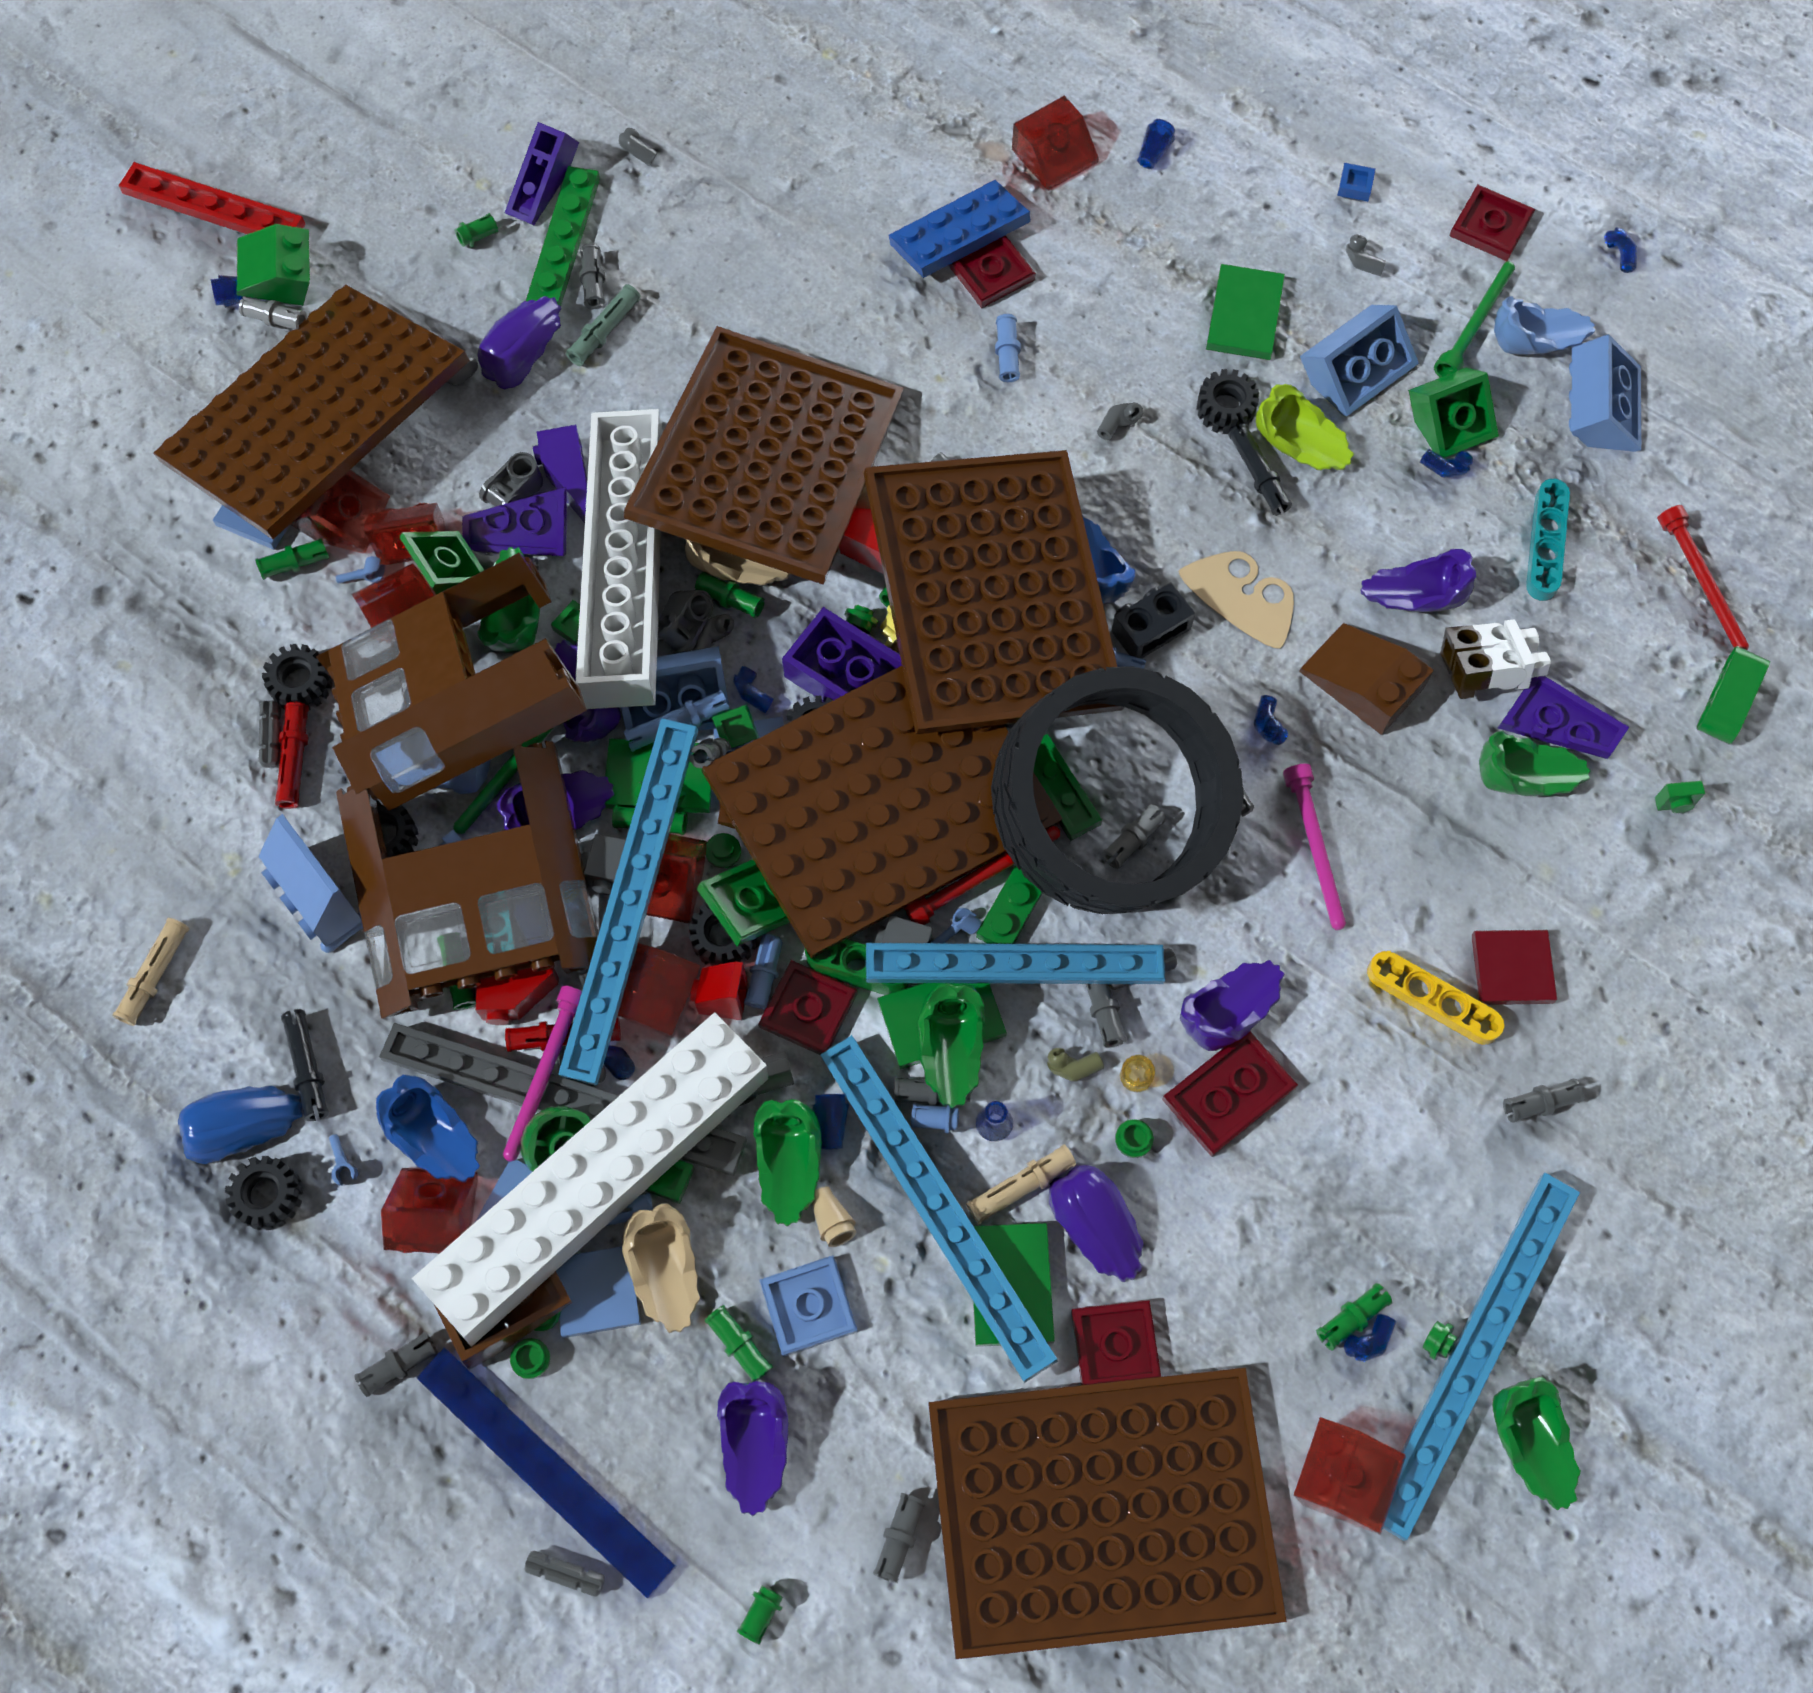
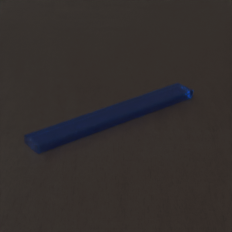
(547, 1473)

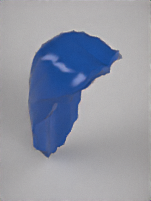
(1111, 570)
(235, 1121)
(427, 1129)

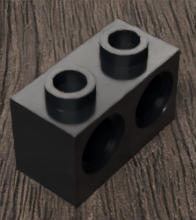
(1157, 627)

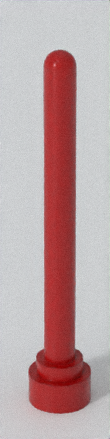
(1676, 523)
(924, 908)

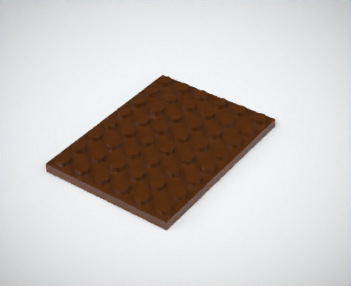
(310, 409)
(765, 455)
(988, 585)
(862, 811)
(1103, 1513)

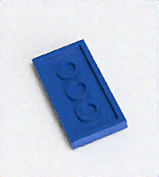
(959, 228)

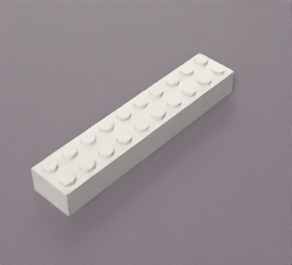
(618, 567)
(591, 1179)

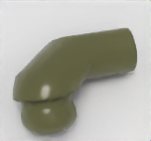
(1071, 1068)

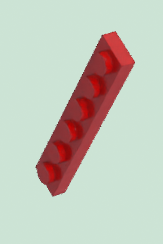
(203, 201)

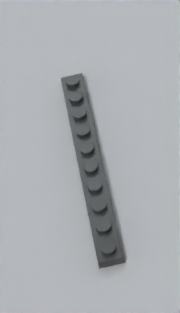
(511, 1081)

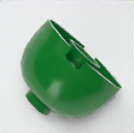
(549, 1132)

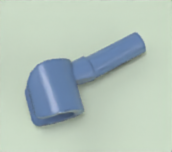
(372, 571)
(962, 919)
(341, 1161)

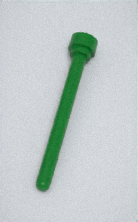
(1453, 359)
(492, 789)

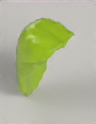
(1302, 430)

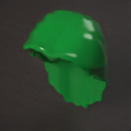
(512, 626)
(1529, 769)
(951, 1041)
(787, 1157)
(1538, 1439)

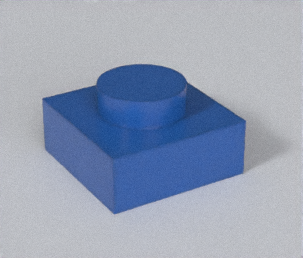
(1356, 182)

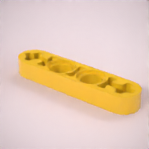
(1432, 1002)

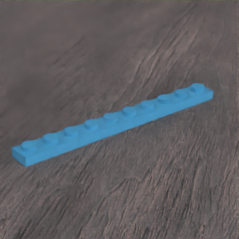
(628, 902)
(939, 1210)
(1478, 1350)

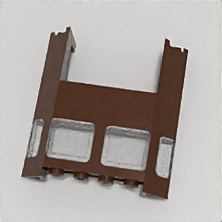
(413, 696)
(474, 902)

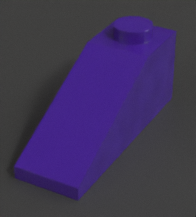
(541, 172)
(564, 464)

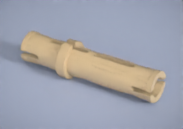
(150, 972)
(1032, 1177)

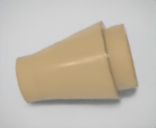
(832, 1218)

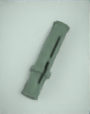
(595, 334)

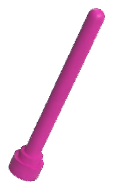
(1300, 779)
(568, 1002)

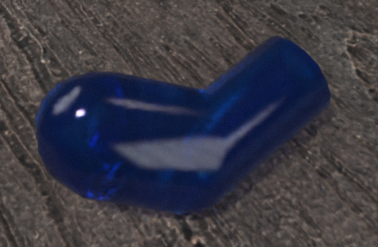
(1447, 467)
(1372, 1344)

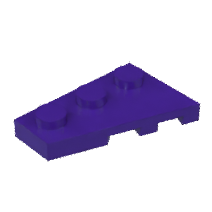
(531, 524)
(1563, 719)

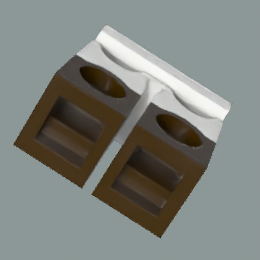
(1492, 657)

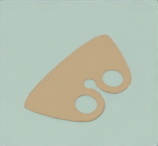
(1223, 593)

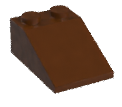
(1367, 675)
(524, 1318)

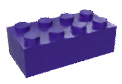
(836, 657)

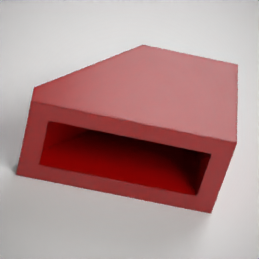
(721, 990)
(514, 997)

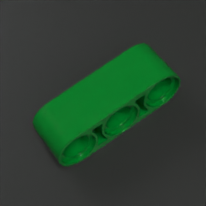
(1733, 695)
(837, 968)

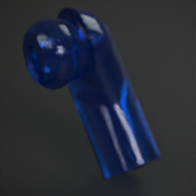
(1626, 245)
(748, 692)
(1267, 724)
(619, 1063)

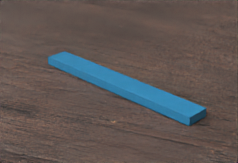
(1014, 963)

